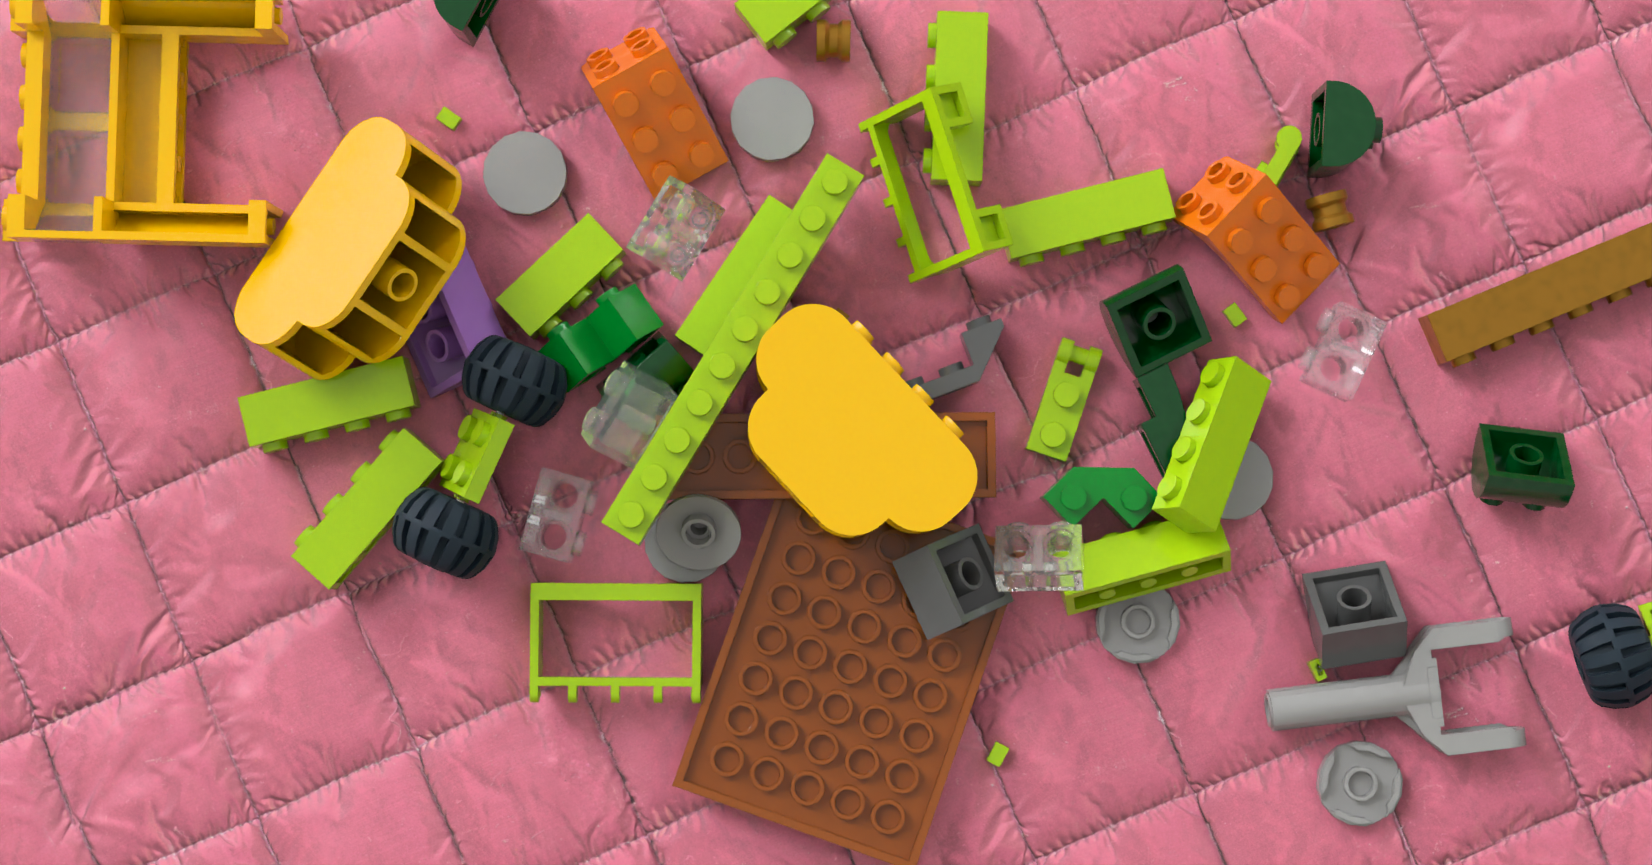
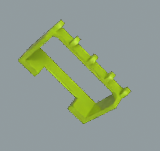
(984, 227)
(615, 592)

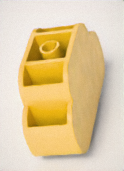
(357, 255)
(852, 432)

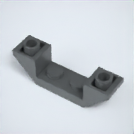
(978, 345)

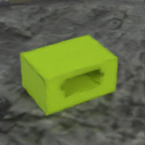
(449, 118)
(1234, 315)
(1316, 670)
(997, 754)

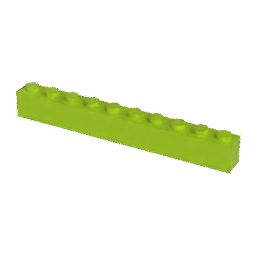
(733, 350)

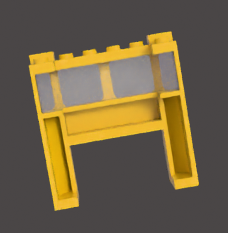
(111, 122)

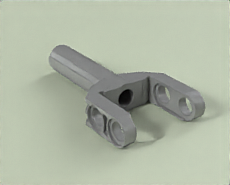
(1407, 693)

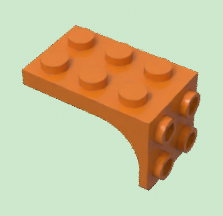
(653, 110)
(1256, 235)

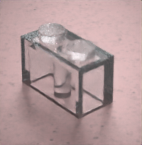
(627, 414)

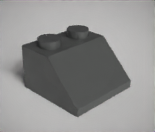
(951, 581)
(1355, 615)

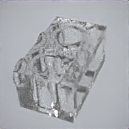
(675, 228)
(1351, 356)
(547, 512)
(1039, 568)

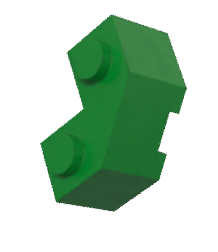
(613, 328)
(1120, 489)

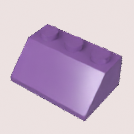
(452, 329)

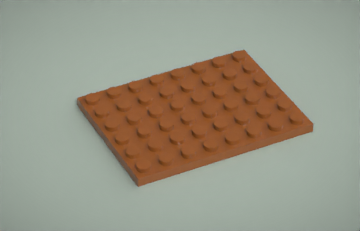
(832, 695)

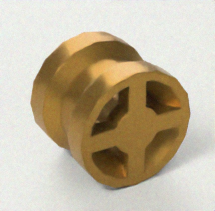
(833, 40)
(1329, 211)

